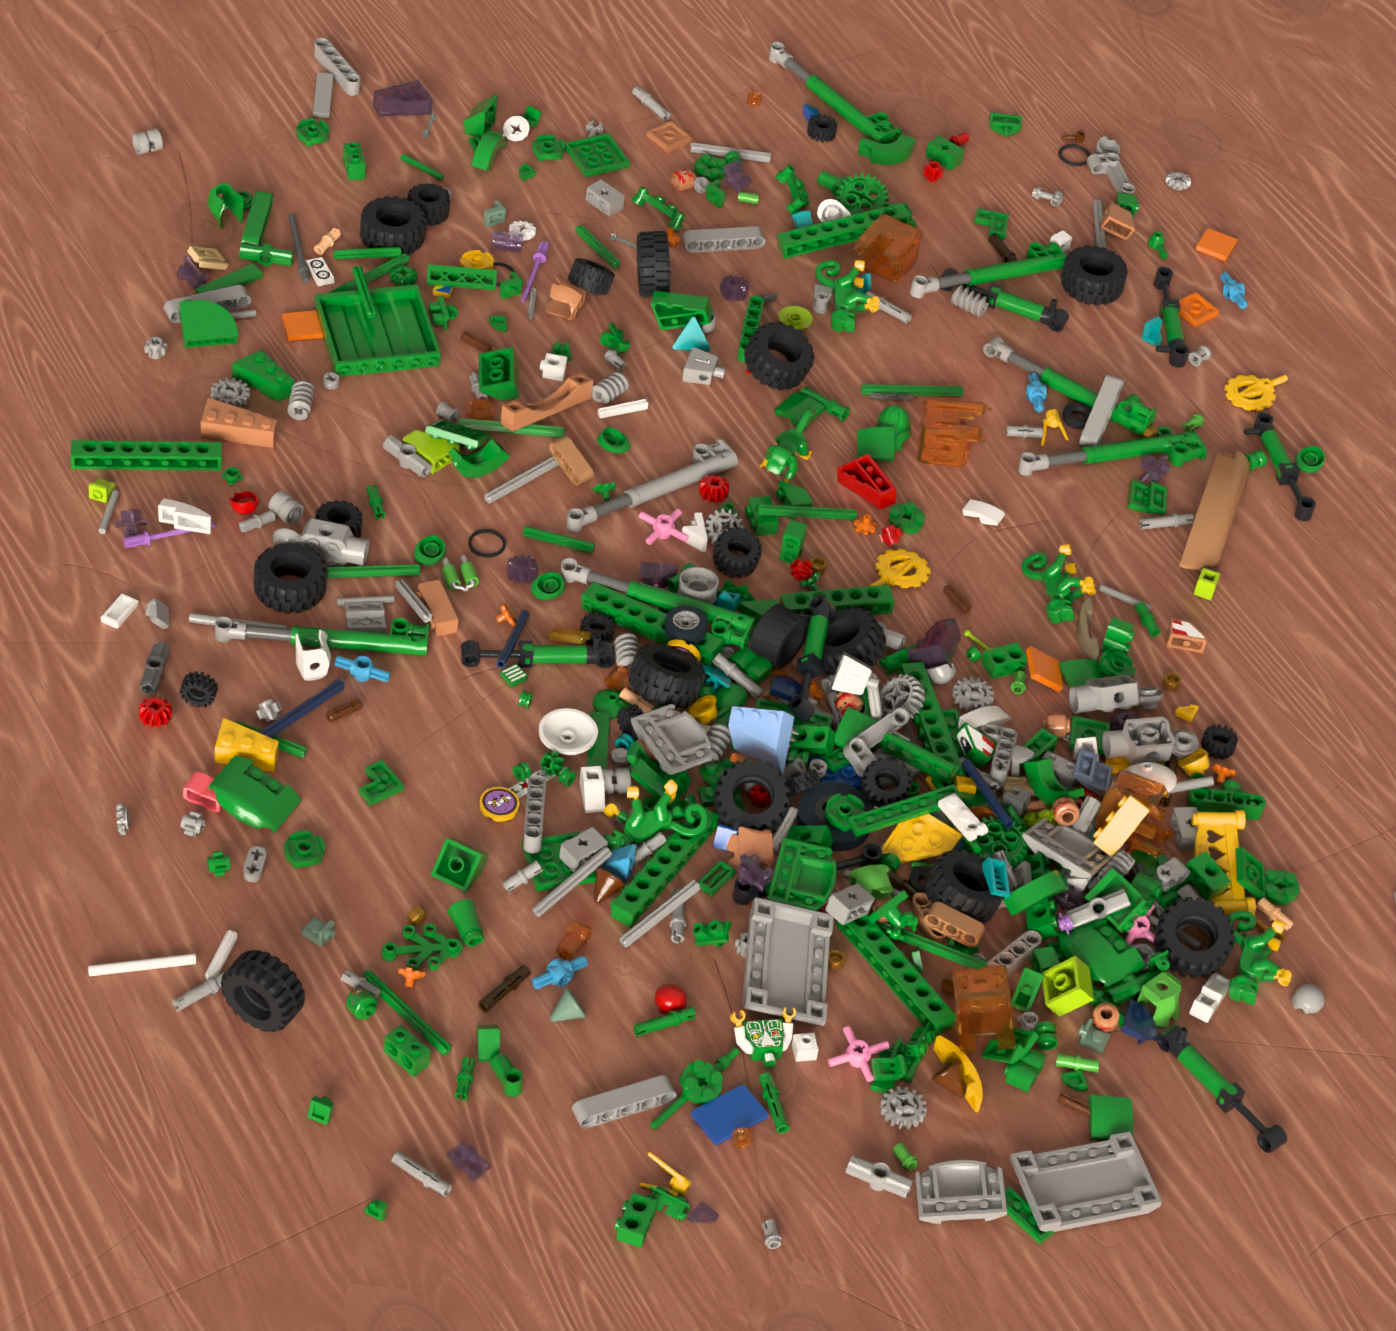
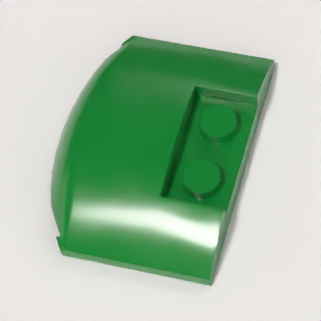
(253, 795)
(803, 875)
(1102, 950)

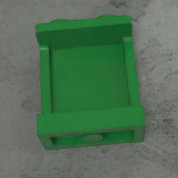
(1124, 918)

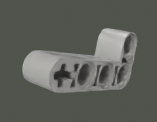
(1002, 759)

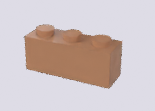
(436, 600)

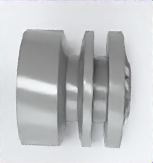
(699, 584)

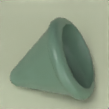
(567, 1008)

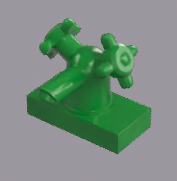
(895, 916)

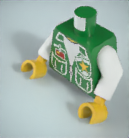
(764, 1038)

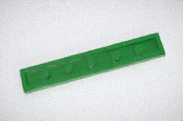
(900, 811)

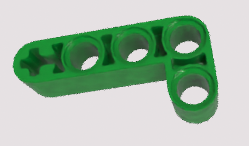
(1225, 801)

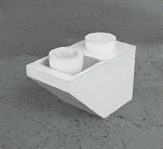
(592, 789)

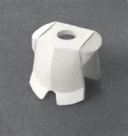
(307, 657)

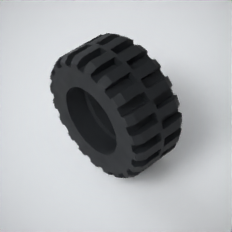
(384, 213)
(653, 262)
(1094, 275)
(769, 368)
(290, 595)
(854, 633)
(666, 675)
(759, 774)
(961, 884)
(1201, 914)
(262, 990)

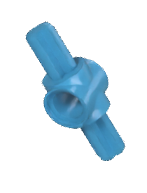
(1234, 290)
(1036, 392)
(362, 668)
(559, 972)

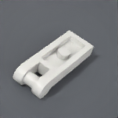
(962, 817)

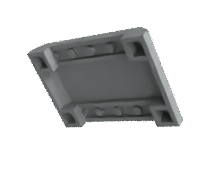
(787, 961)
(1086, 1183)

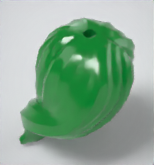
(899, 418)

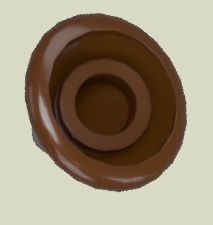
(606, 885)
(951, 1078)

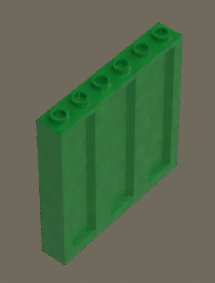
(391, 341)

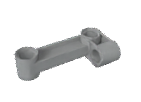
(1110, 165)
(872, 737)

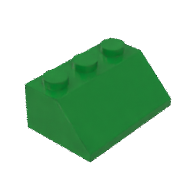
(499, 374)

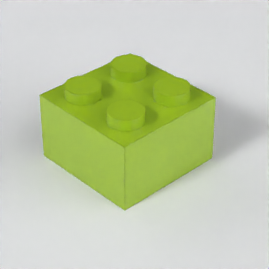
(1067, 986)

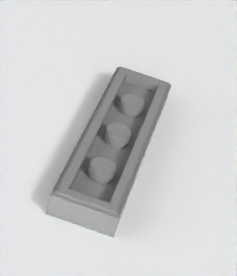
(323, 95)

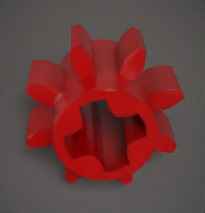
(933, 171)
(890, 535)
(801, 569)
(759, 796)

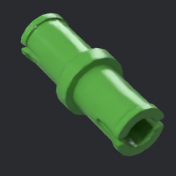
(1077, 1063)

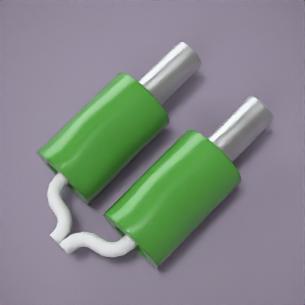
(452, 579)

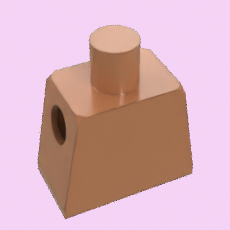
(1117, 221)

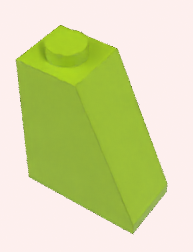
(431, 449)

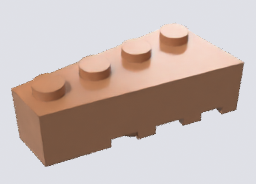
(237, 425)

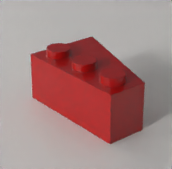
(867, 481)

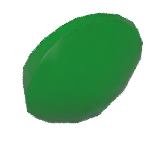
(613, 440)
(1310, 459)
(430, 550)
(548, 586)
(732, 696)

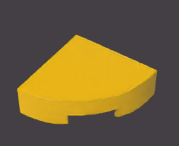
(1187, 712)

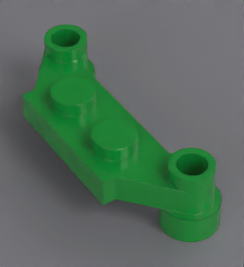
(796, 187)
(659, 202)

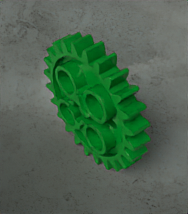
(869, 187)
(999, 839)

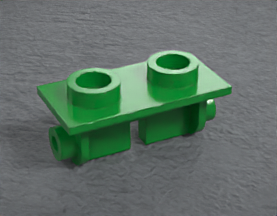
(894, 661)
(1159, 962)
(920, 1042)
(676, 1206)

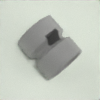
(147, 141)
(286, 507)
(621, 780)

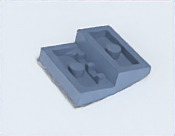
(1092, 773)

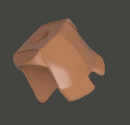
(566, 299)
(750, 843)

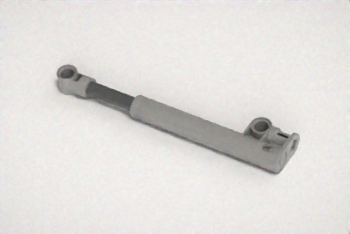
(705, 461)

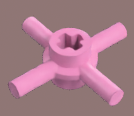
(663, 526)
(1141, 929)
(858, 1053)

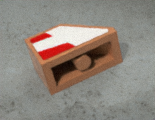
(1185, 636)

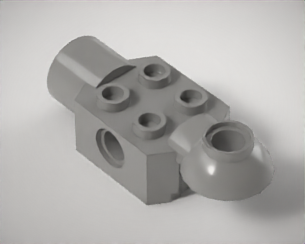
(330, 540)
(1112, 693)
(1148, 741)

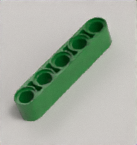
(257, 218)
(751, 324)

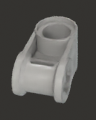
(821, 298)
(1172, 873)

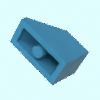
(621, 862)

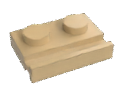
(207, 258)

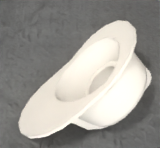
(831, 210)

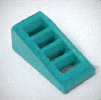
(988, 867)

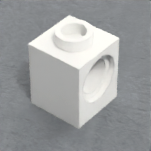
(553, 367)

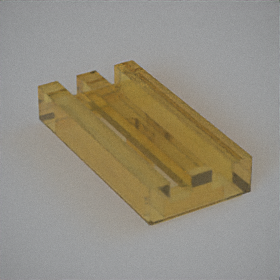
(569, 635)

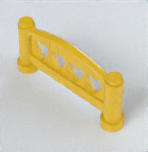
(1226, 825)

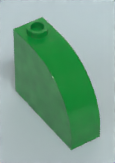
(206, 324)

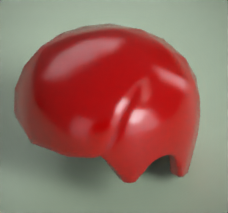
(244, 502)
(670, 998)

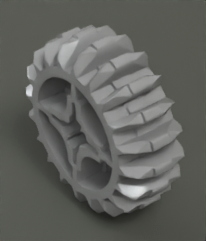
(896, 694)
(1121, 862)

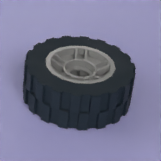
(686, 624)

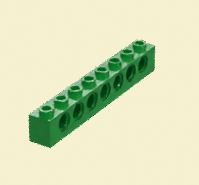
(835, 231)
(145, 455)
(641, 618)
(930, 721)
(660, 871)
(899, 974)

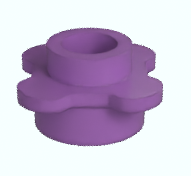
(1065, 923)

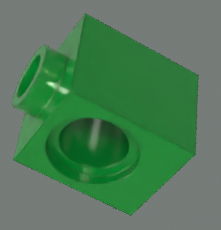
(1128, 202)
(1043, 959)

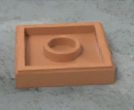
(669, 136)

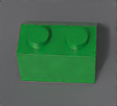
(482, 117)
(459, 864)

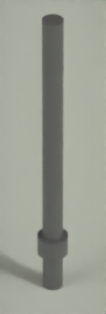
(303, 267)

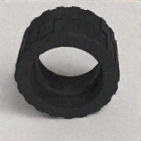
(779, 635)

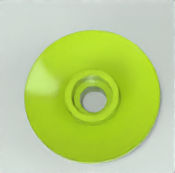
(795, 316)

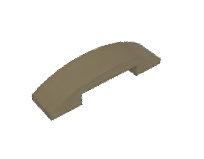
(1088, 645)

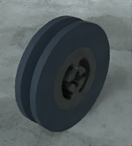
(812, 811)

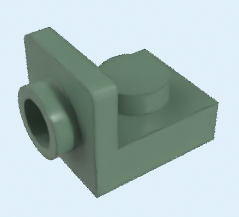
(495, 215)
(319, 931)
(1093, 1037)

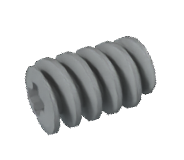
(969, 302)
(610, 388)
(300, 400)
(625, 649)
(719, 737)

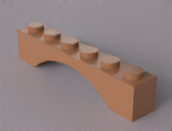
(572, 392)

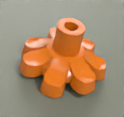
(672, 237)
(865, 525)
(506, 615)
(814, 691)
(1223, 773)
(410, 976)

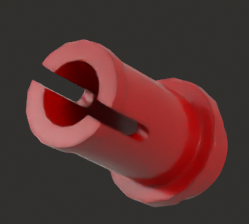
(959, 139)

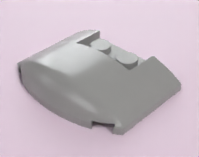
(673, 738)
(1066, 847)
(960, 1192)

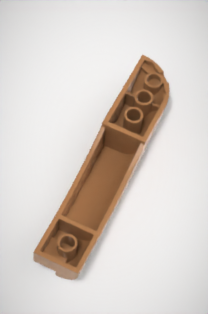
(1216, 511)

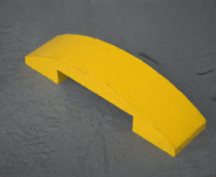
(951, 1053)

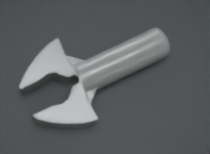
(593, 130)

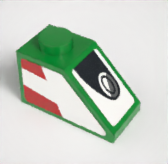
(975, 745)

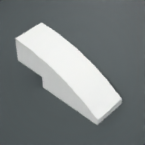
(184, 516)
(984, 715)
(1210, 997)

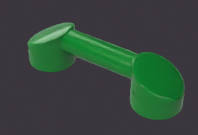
(678, 811)

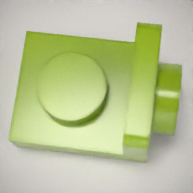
(101, 490)

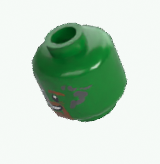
(361, 1003)

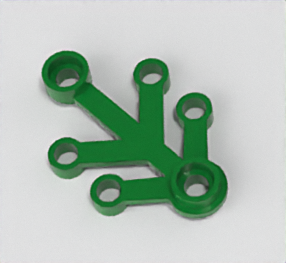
(390, 951)

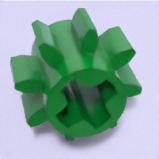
(552, 764)
(218, 863)

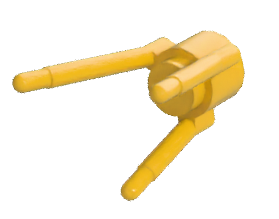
(1052, 420)
(678, 1183)

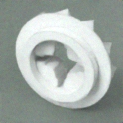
(516, 121)
(528, 230)

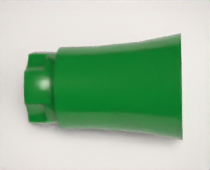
(466, 921)

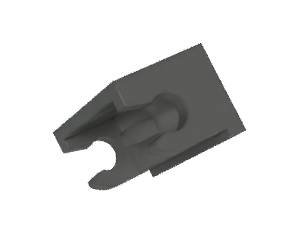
(1019, 802)

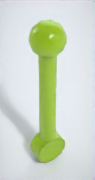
(967, 633)

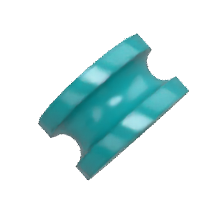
(624, 741)

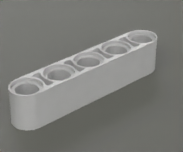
(338, 66)
(723, 239)
(229, 298)
(1101, 411)
(534, 814)
(1017, 953)
(624, 1101)

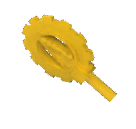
(1256, 388)
(896, 574)

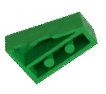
(676, 309)
(264, 374)

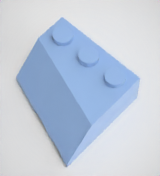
(761, 734)

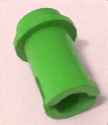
(748, 197)
(1196, 421)
(1018, 685)
(908, 1161)

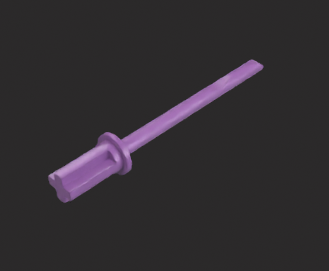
(539, 257)
(144, 539)

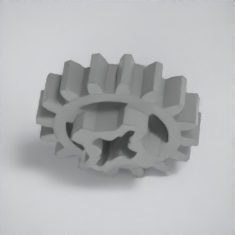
(230, 391)
(719, 521)
(972, 694)
(903, 1107)

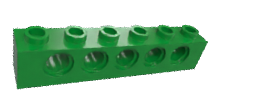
(871, 598)
(1042, 915)

